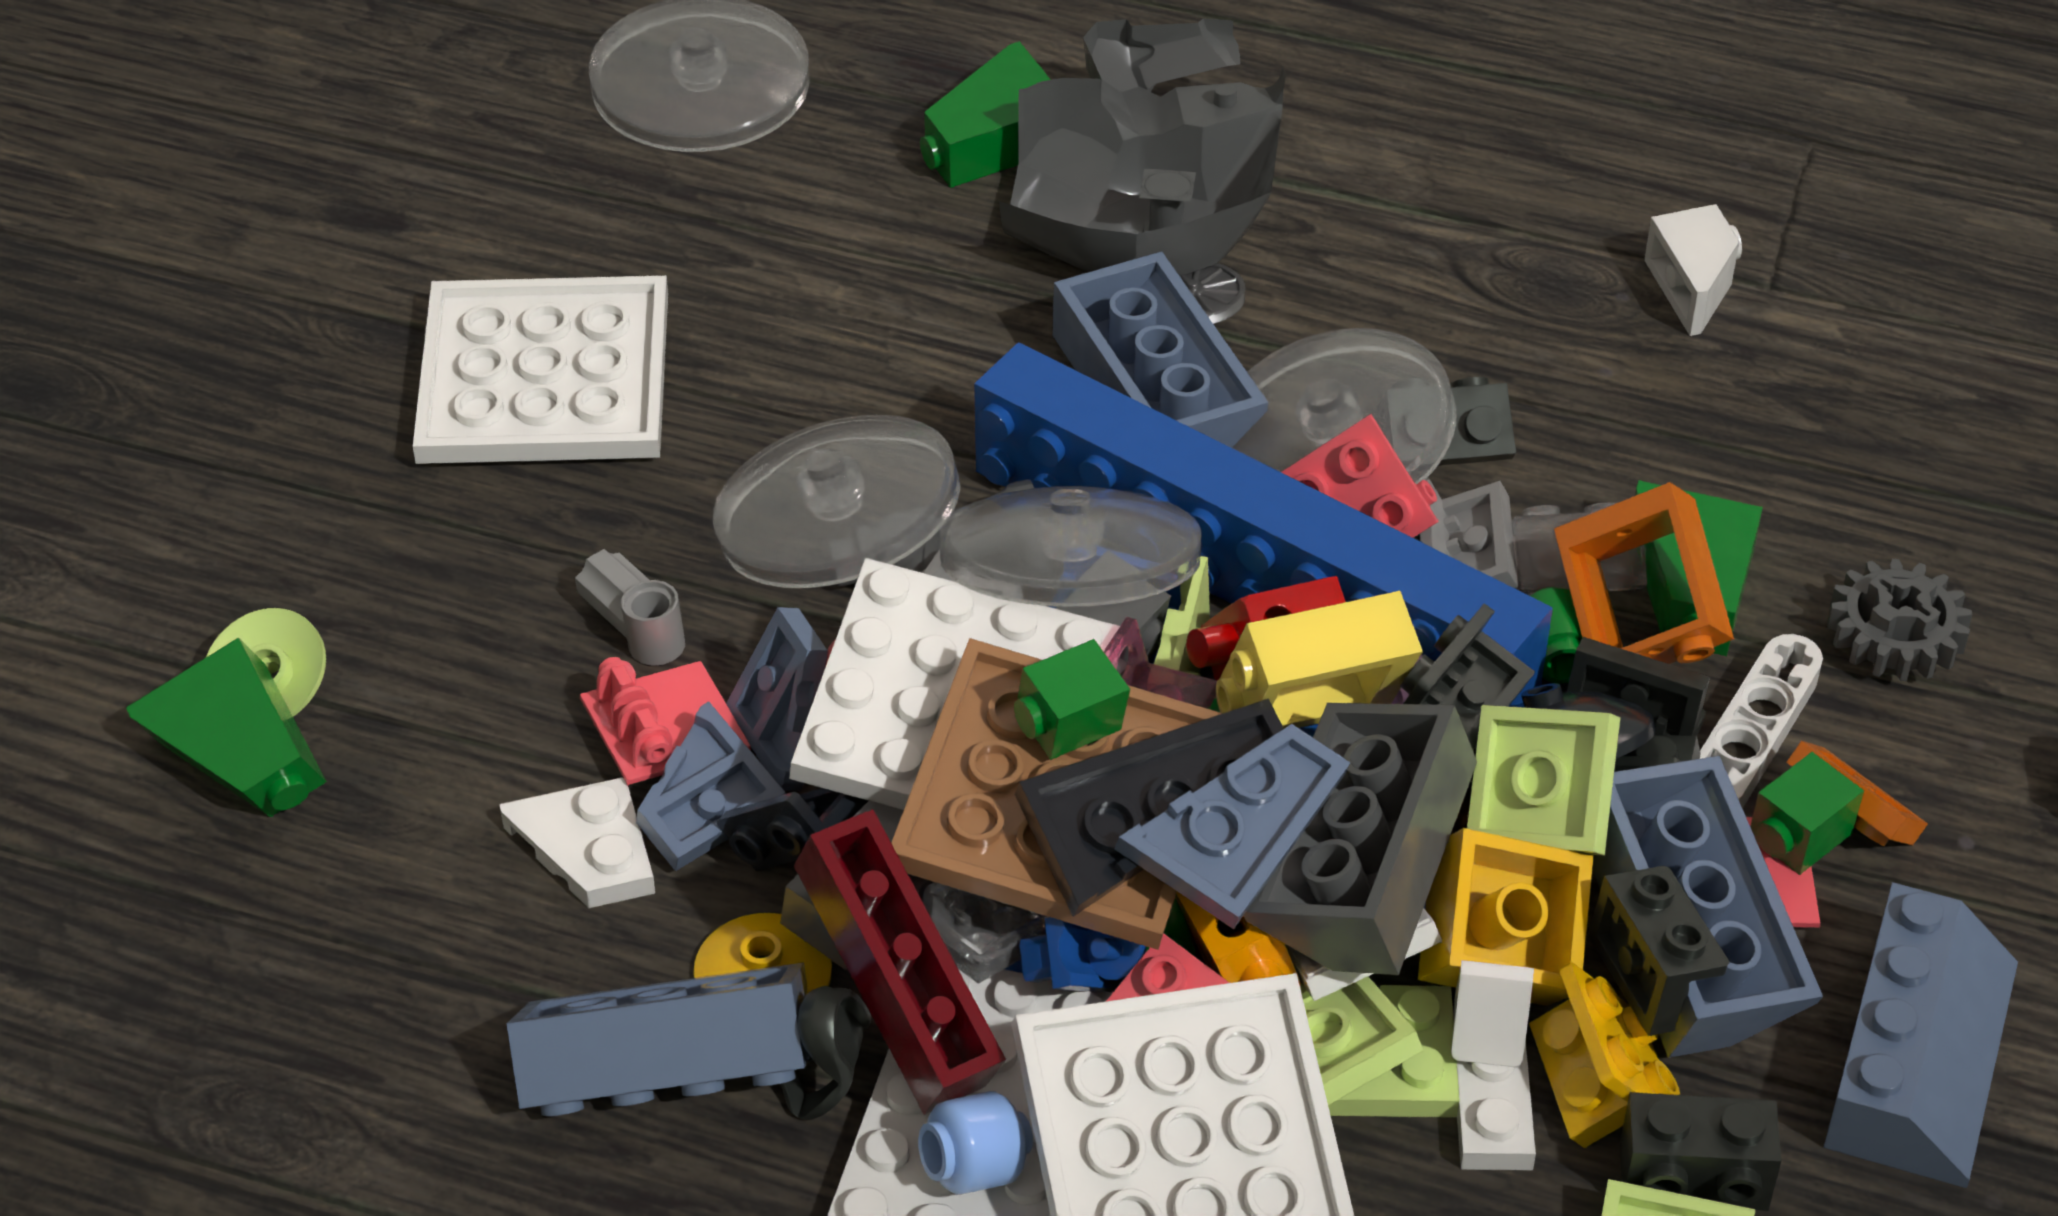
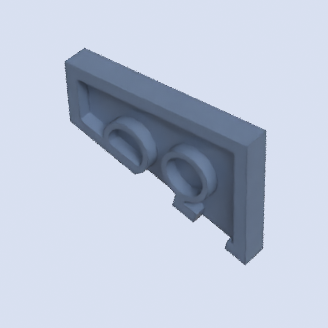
(1239, 826)

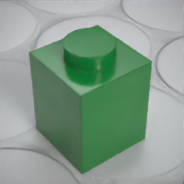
(1071, 699)
(1805, 813)

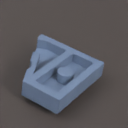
(779, 691)
(698, 785)

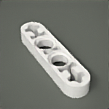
(1759, 731)

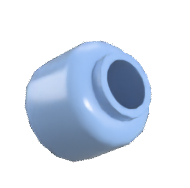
(975, 1143)

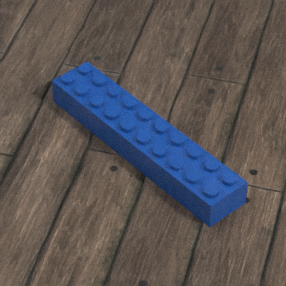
(1254, 521)

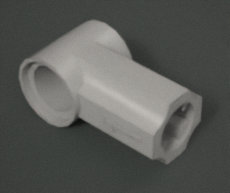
(637, 607)

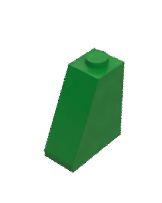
(977, 122)
(1731, 538)
(233, 728)

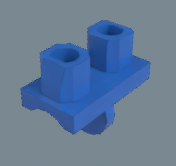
(1078, 958)

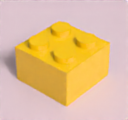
(1508, 907)

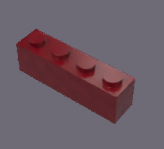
(898, 961)

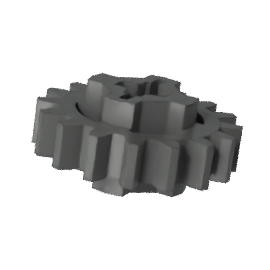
(1903, 619)

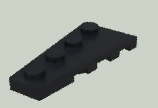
(1091, 803)

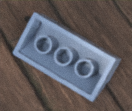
(1154, 343)
(1695, 825)
(659, 1038)
(1924, 1039)

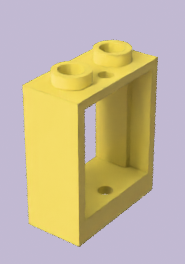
(1322, 657)

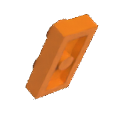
(1879, 813)

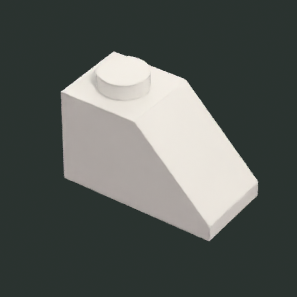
(1693, 261)

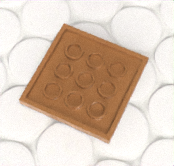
(963, 810)

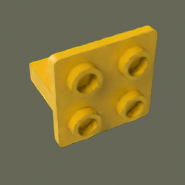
(1597, 1056)

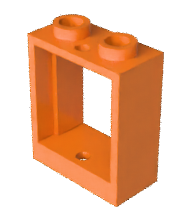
(1628, 526)

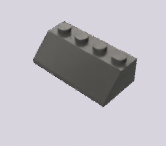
(1374, 847)

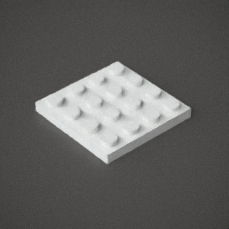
(542, 370)
(896, 670)
(1182, 1105)

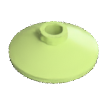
(285, 645)

